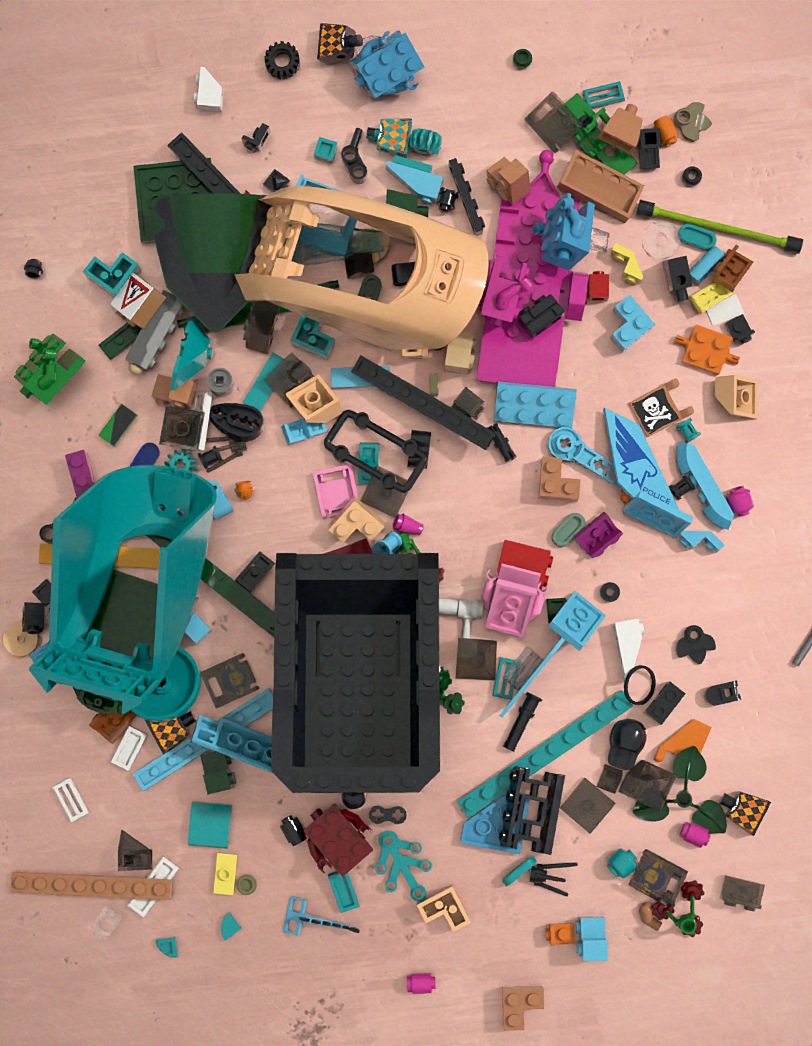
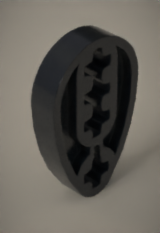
(236, 430)

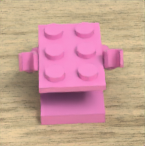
(513, 599)

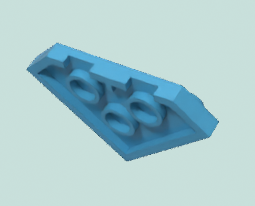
(485, 827)

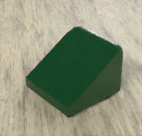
(554, 606)

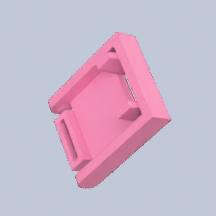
(336, 493)

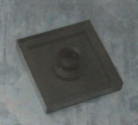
(382, 499)
(587, 805)

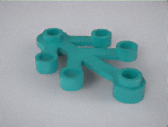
(400, 863)

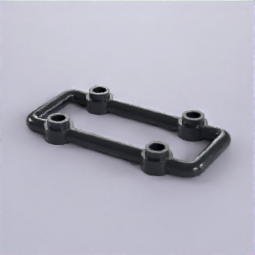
(387, 480)

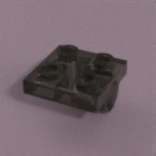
(287, 376)

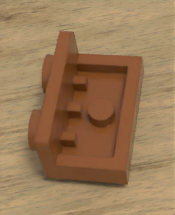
(732, 269)
(112, 725)

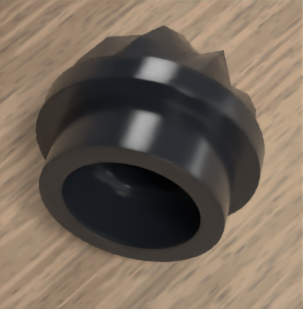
(33, 268)

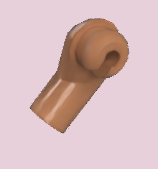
(647, 916)

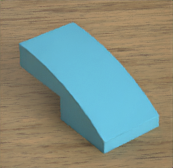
(301, 430)

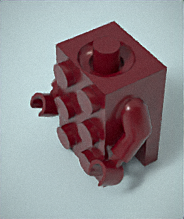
(339, 839)

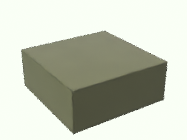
(434, 384)

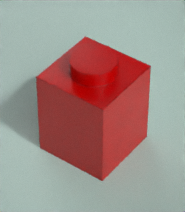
(598, 286)

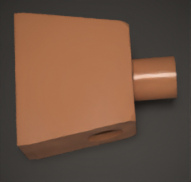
(623, 129)

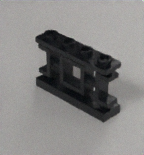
(547, 811)

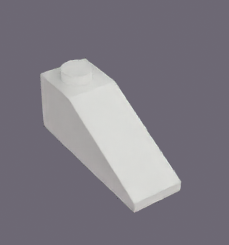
(628, 642)

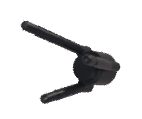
(539, 875)

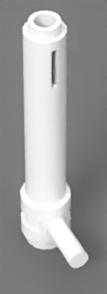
(462, 609)

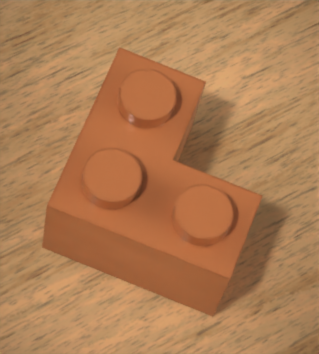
(509, 179)
(180, 398)
(552, 485)
(518, 999)

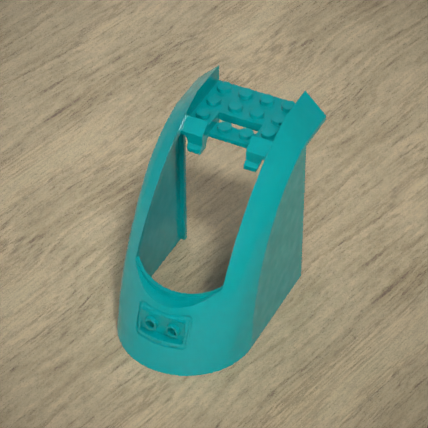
(83, 560)

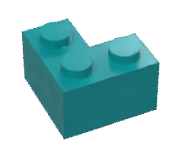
(113, 277)
(310, 339)

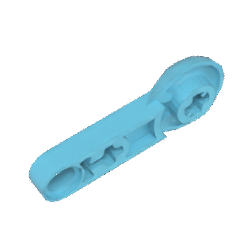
(578, 452)

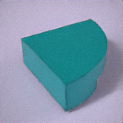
(229, 926)
(168, 946)

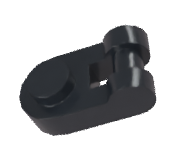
(716, 695)

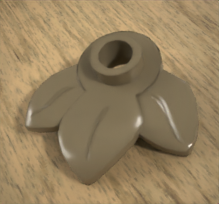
(695, 120)

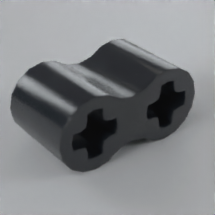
(422, 438)
(387, 814)

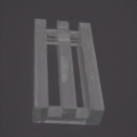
(507, 676)

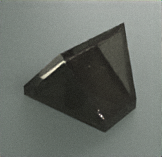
(133, 854)

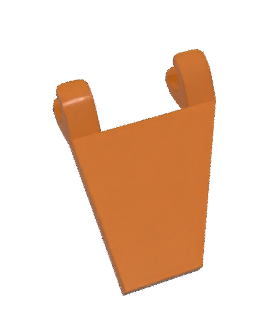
(692, 734)

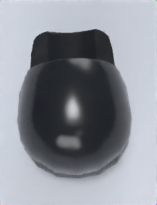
(626, 743)

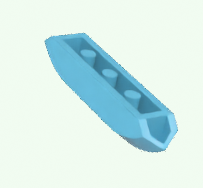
(717, 506)

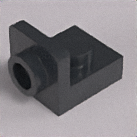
(260, 136)
(359, 264)
(740, 329)

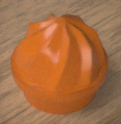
(244, 489)

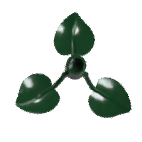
(691, 766)

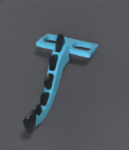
(309, 919)

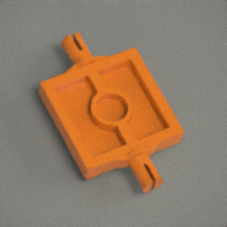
(707, 349)

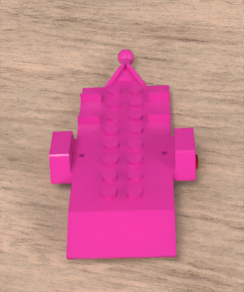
(507, 350)

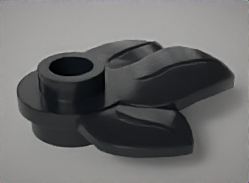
(696, 647)

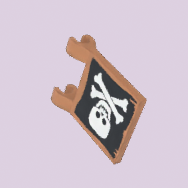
(658, 410)

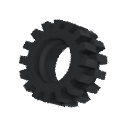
(287, 70)

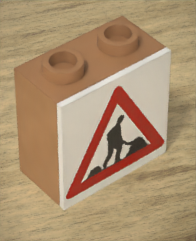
(137, 301)

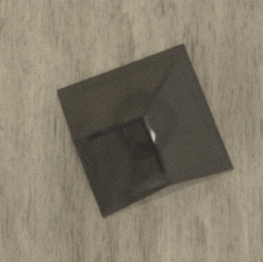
(182, 428)

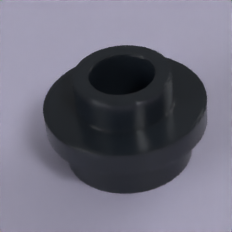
(692, 170)
(603, 592)

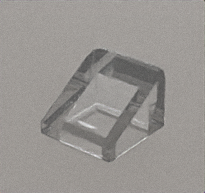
(599, 240)

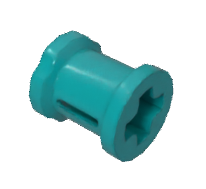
(688, 430)

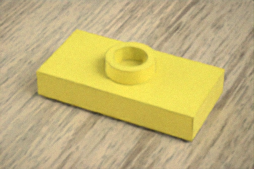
(709, 297)
(225, 873)

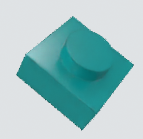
(325, 149)

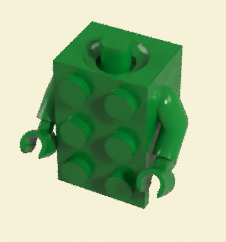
(42, 373)

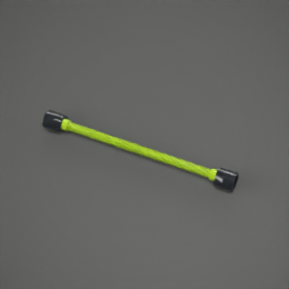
(790, 244)

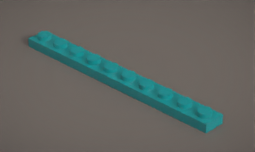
(547, 752)

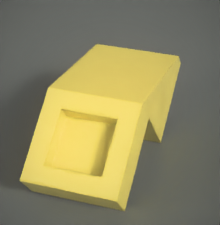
(632, 271)

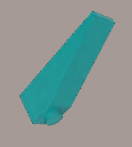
(193, 354)

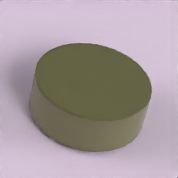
(246, 884)

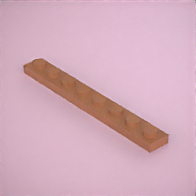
(91, 885)

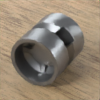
(220, 382)

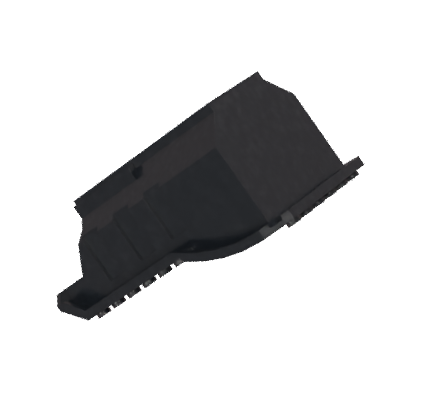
(349, 681)

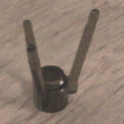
(234, 446)

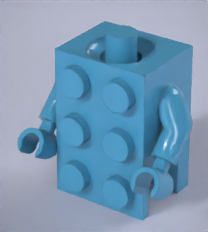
(386, 64)
(566, 233)

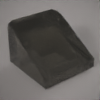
(609, 778)

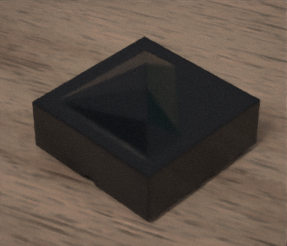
(276, 181)

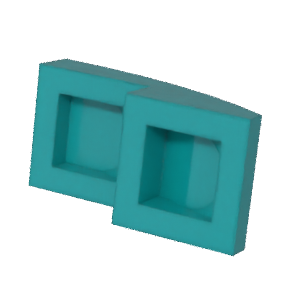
(370, 455)

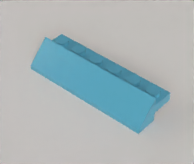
(234, 741)

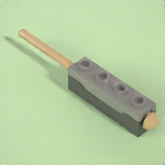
(152, 336)

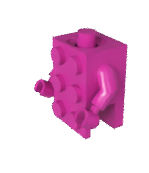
(503, 293)

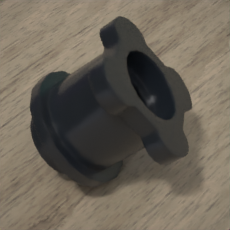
(447, 199)

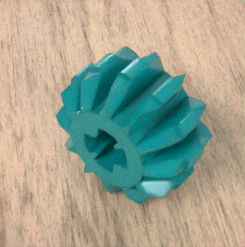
(425, 141)
(186, 460)

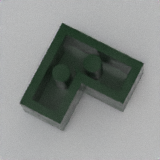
(217, 772)

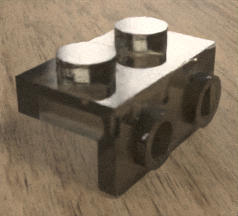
(742, 892)

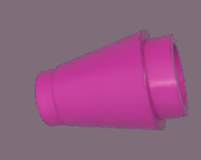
(406, 524)

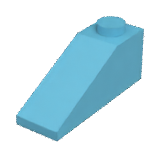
(418, 182)

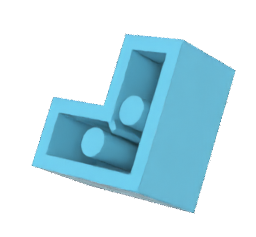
(635, 323)
(593, 941)

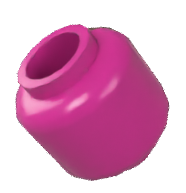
(740, 500)

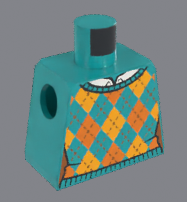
(392, 136)

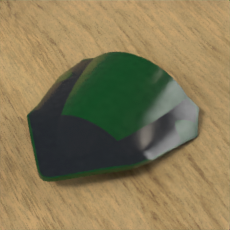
(203, 246)

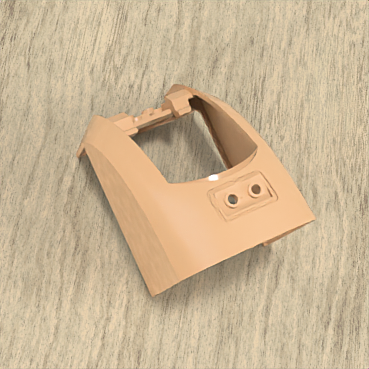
(416, 317)

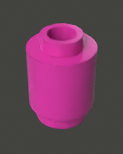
(695, 834)
(420, 983)

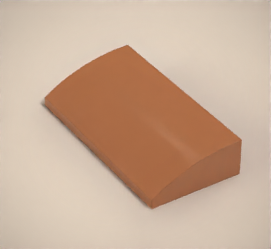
(600, 185)

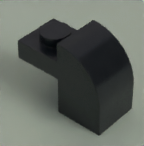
(648, 147)

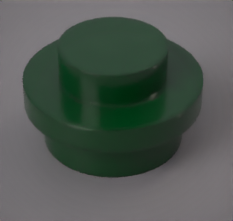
(522, 58)

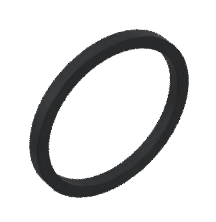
(652, 686)

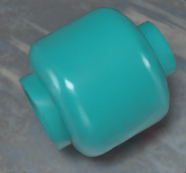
(622, 863)

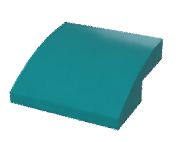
(209, 825)

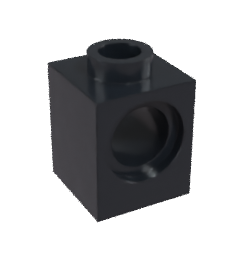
(33, 617)

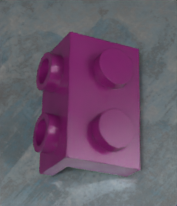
(598, 535)

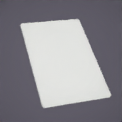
(725, 310)

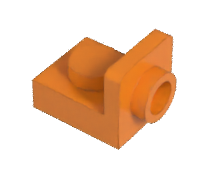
(560, 933)

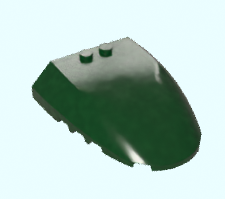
(125, 619)

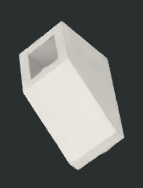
(209, 92)

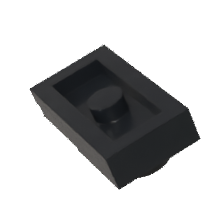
(255, 572)

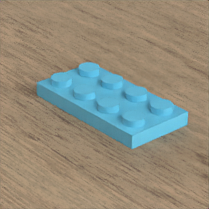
(535, 404)

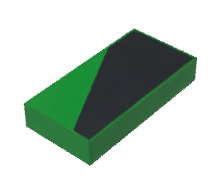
(118, 425)

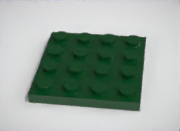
(159, 180)

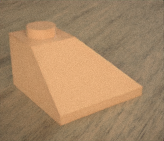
(738, 395)
(315, 401)

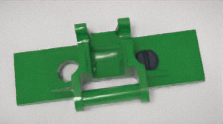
(587, 136)

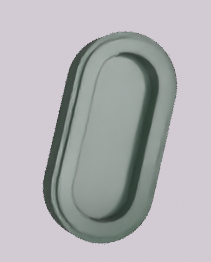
(567, 529)

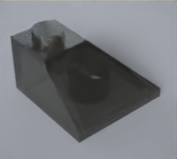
(476, 659)
(648, 784)

